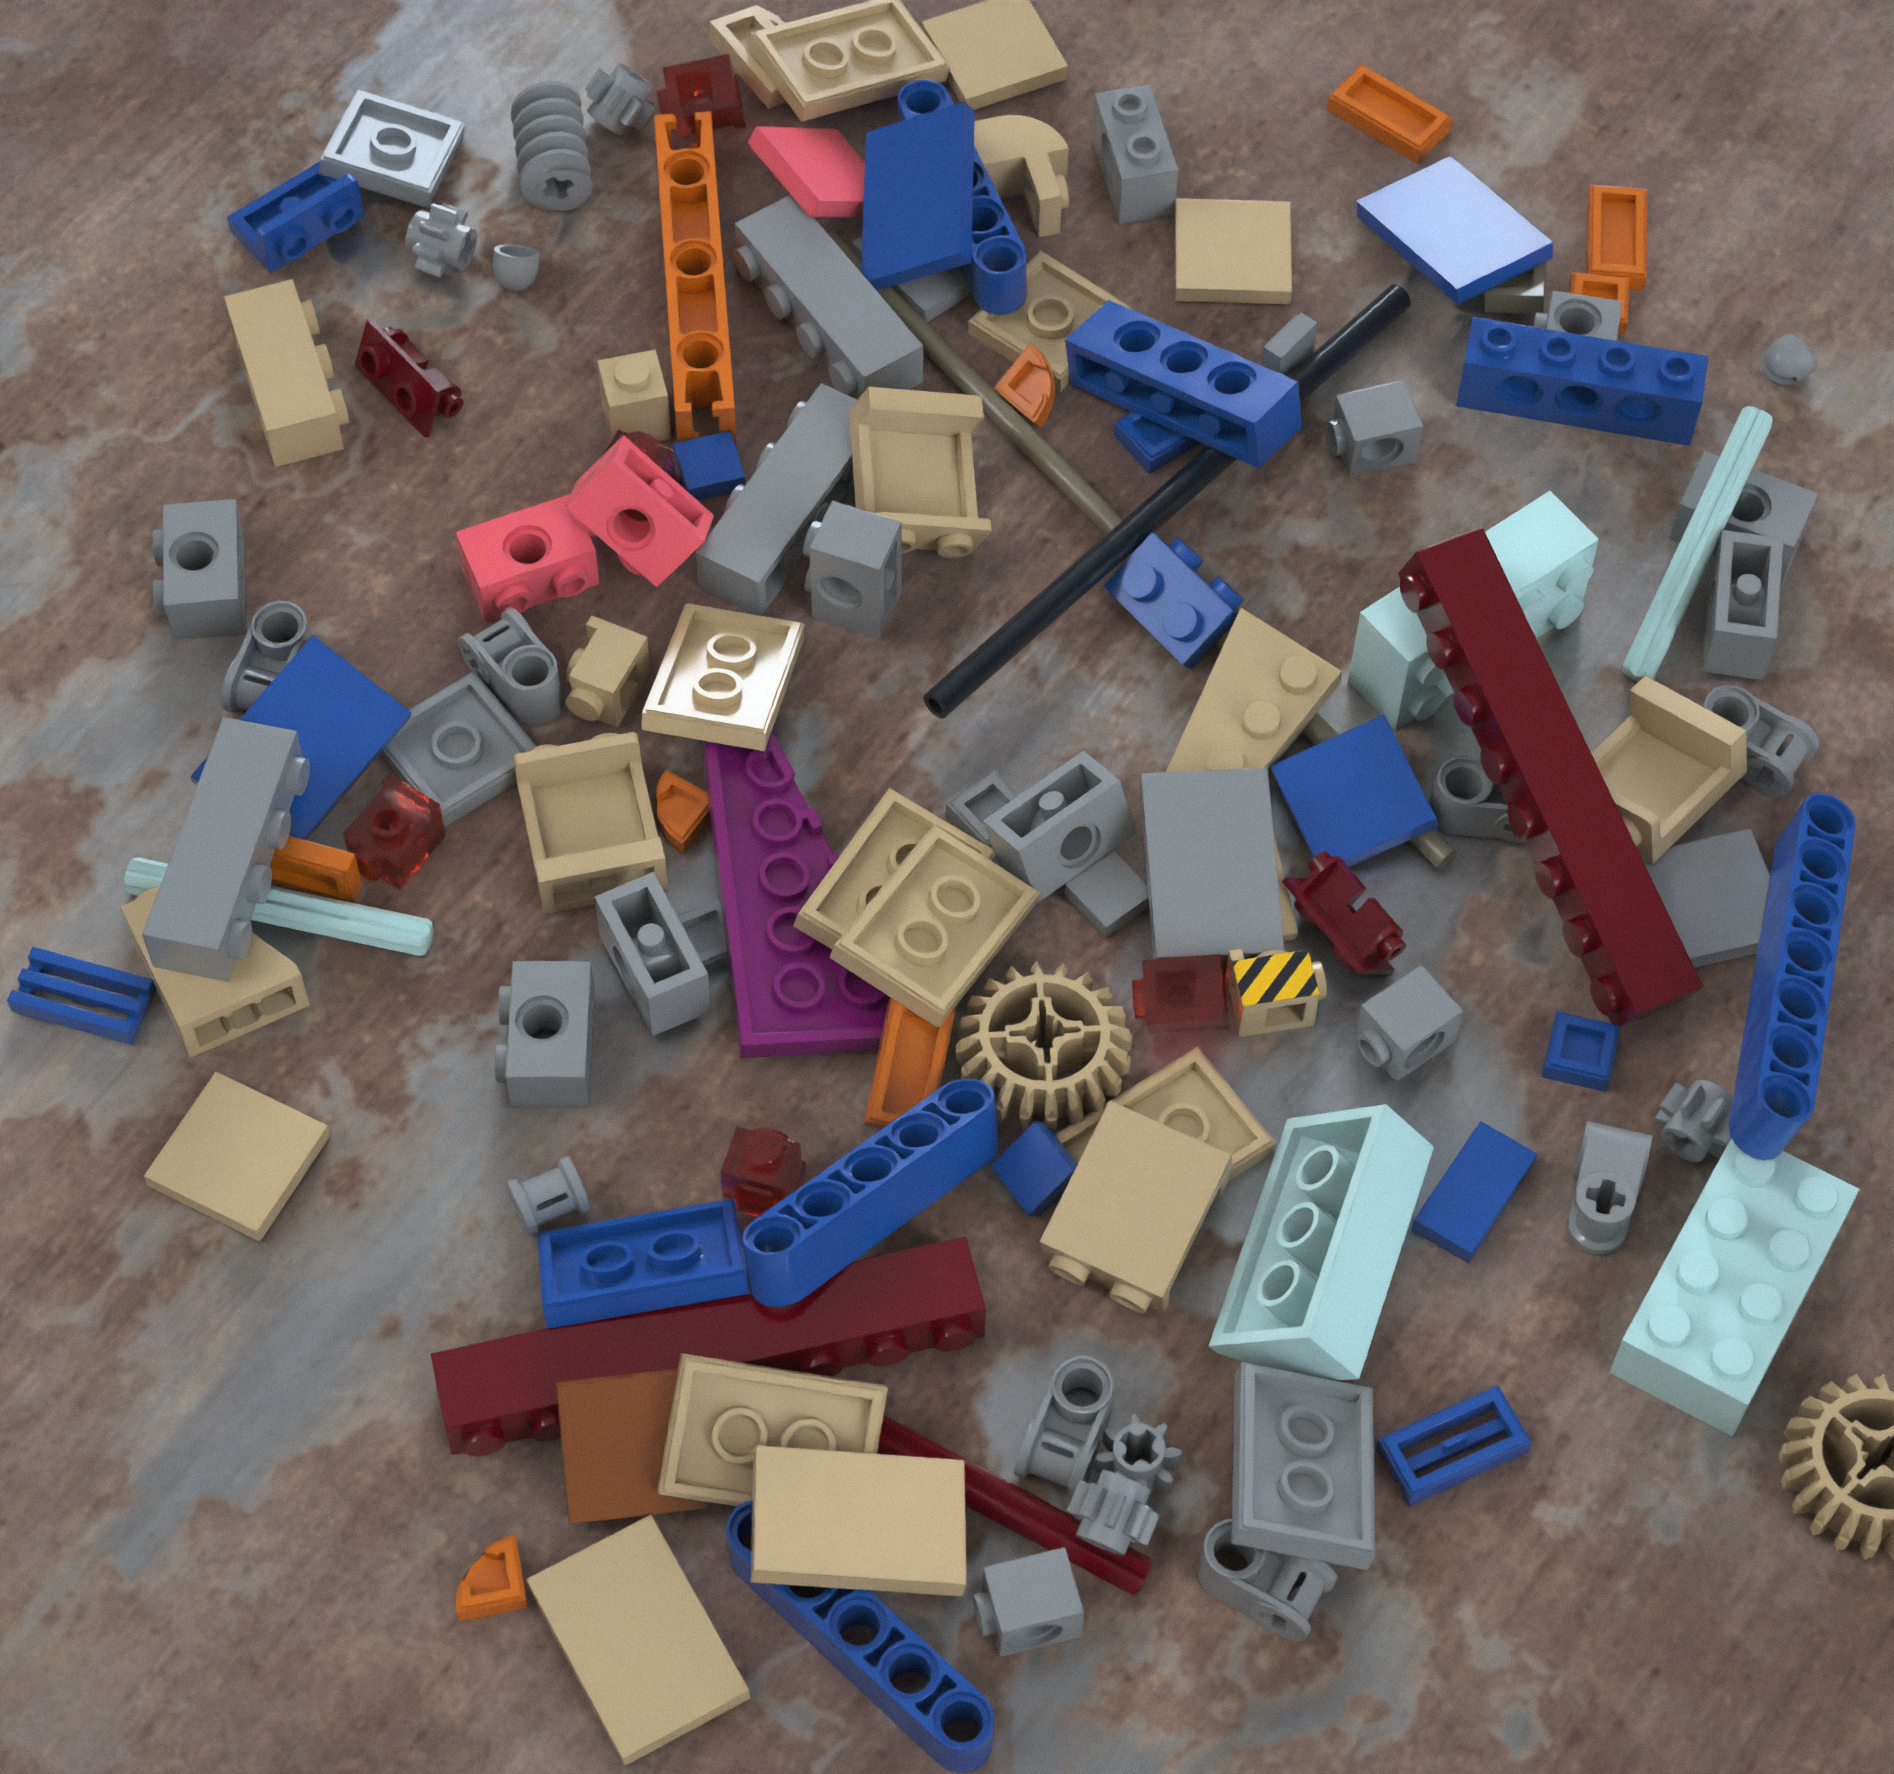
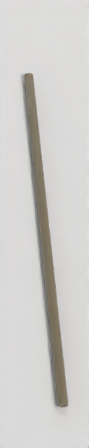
(1068, 480)

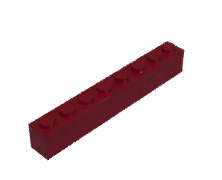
(1548, 779)
(863, 1314)

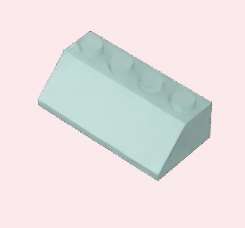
(1324, 1243)

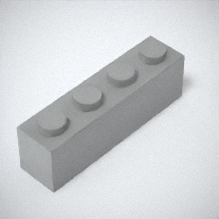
(826, 300)
(768, 519)
(226, 850)

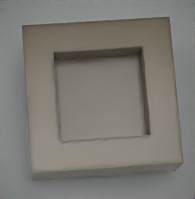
(1519, 294)

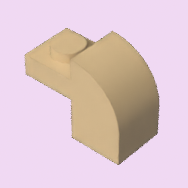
(1027, 161)

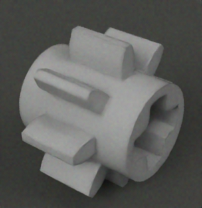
(620, 99)
(441, 240)
(1695, 1120)
(1133, 1443)
(1113, 1513)

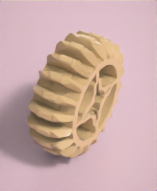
(1089, 1035)
(1838, 1425)

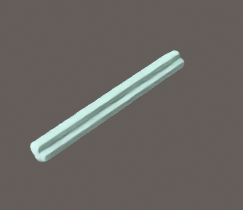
(1697, 544)
(314, 914)

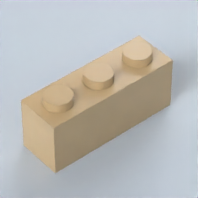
(287, 372)

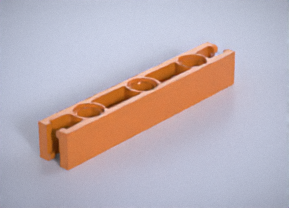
(694, 277)

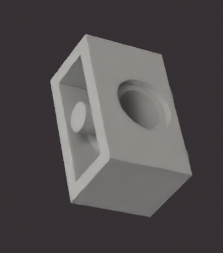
(1134, 154)
(1763, 508)
(854, 568)
(207, 599)
(1742, 605)
(1061, 825)
(653, 953)
(554, 1068)

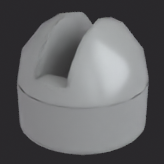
(515, 266)
(1788, 361)

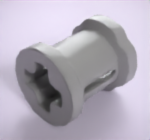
(548, 1196)

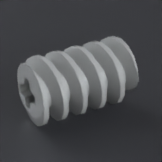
(551, 146)

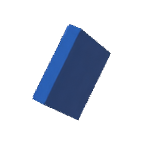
(1354, 794)

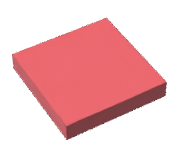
(815, 168)

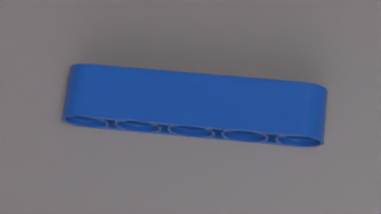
(997, 253)
(871, 1192)
(876, 1664)

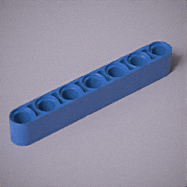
(1792, 978)

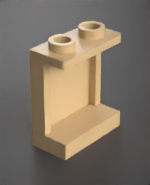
(919, 466)
(1668, 765)
(588, 819)
(1134, 1208)

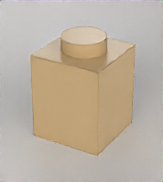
(635, 395)

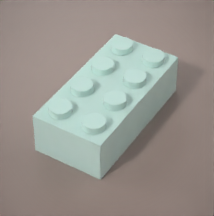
(1548, 566)
(1733, 1284)

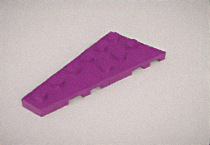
(767, 867)

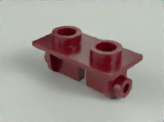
(397, 372)
(1361, 937)

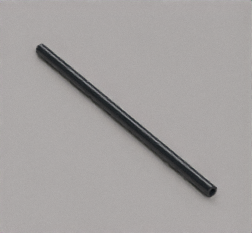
(1147, 518)

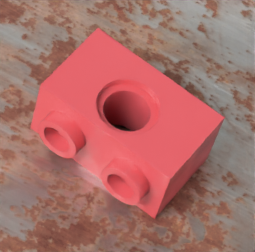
(631, 480)
(497, 551)

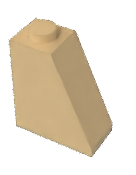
(216, 1011)

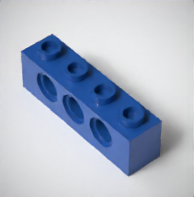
(1582, 381)
(1184, 383)

